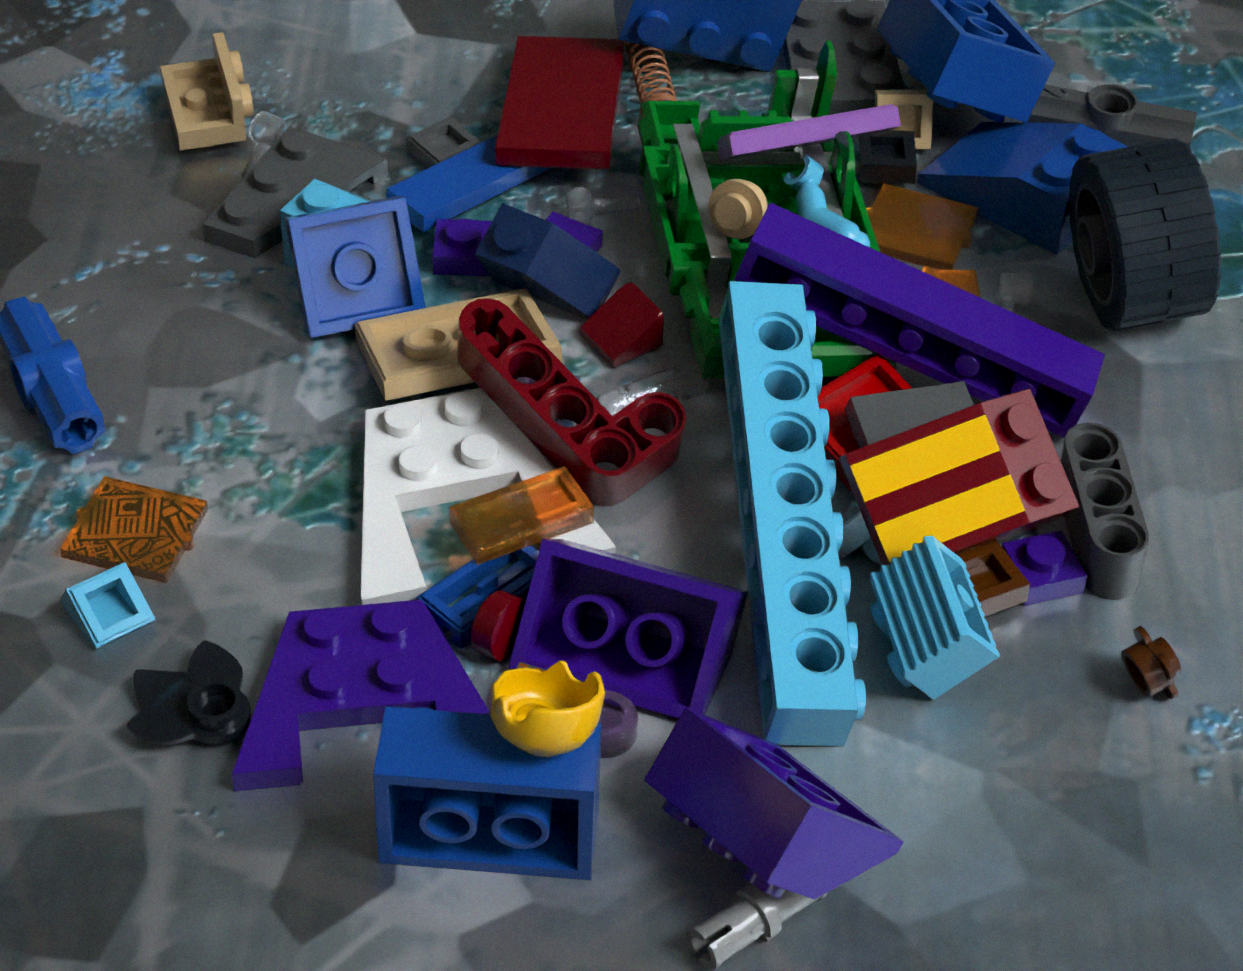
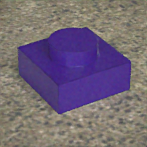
(456, 247)
(1048, 566)

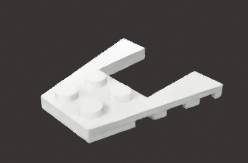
(434, 456)

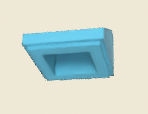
(107, 606)

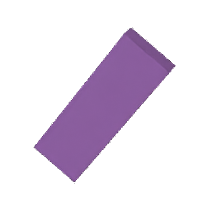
(807, 132)

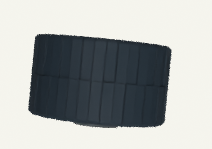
(1144, 234)

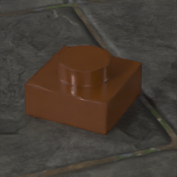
(995, 577)

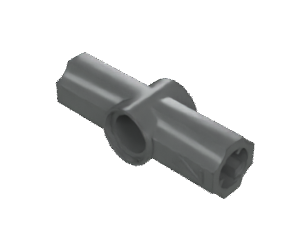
(1115, 113)

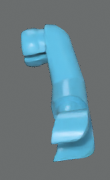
(812, 202)

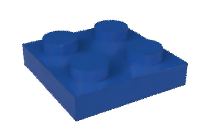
(354, 264)

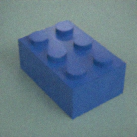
(968, 55)
(475, 802)

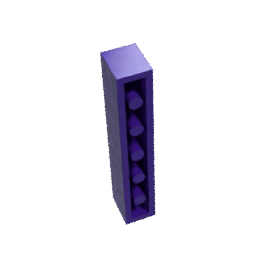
(922, 319)

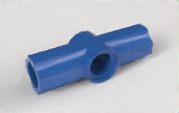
(49, 376)

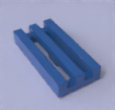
(461, 615)

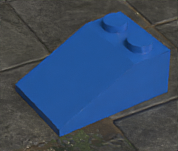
(1017, 175)

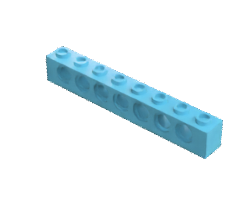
(788, 518)

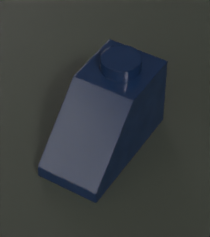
(545, 261)

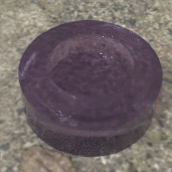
(618, 724)

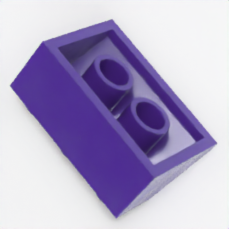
(637, 624)
(765, 809)

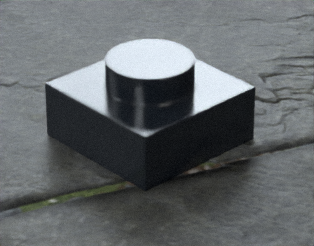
(887, 157)

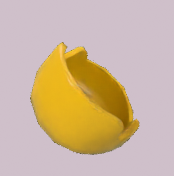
(546, 709)

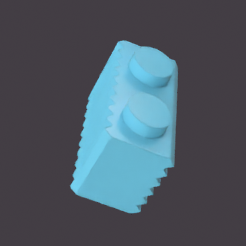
(931, 618)

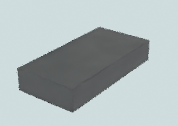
(893, 412)

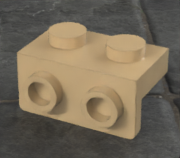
(208, 98)

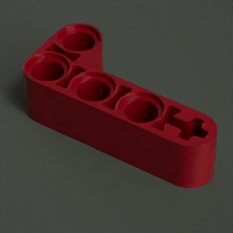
(499, 348)

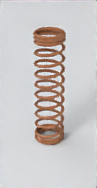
(658, 96)

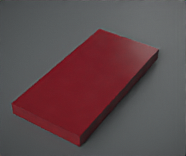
(561, 103)

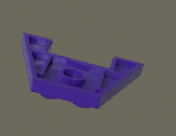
(342, 672)

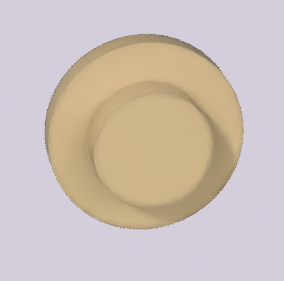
(737, 208)

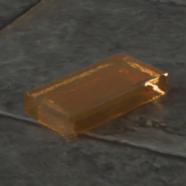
(521, 515)

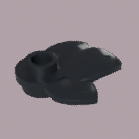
(192, 704)

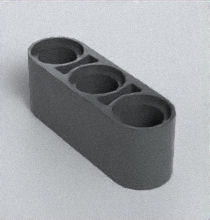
(1109, 524)

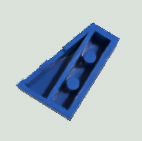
(719, 30)

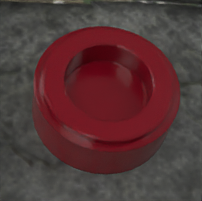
(497, 625)

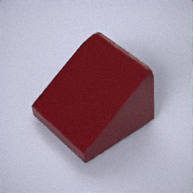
(625, 326)

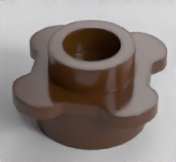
(1151, 664)

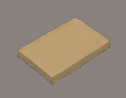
(418, 347)

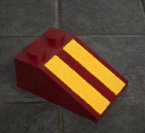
(961, 479)

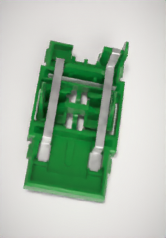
(684, 168)

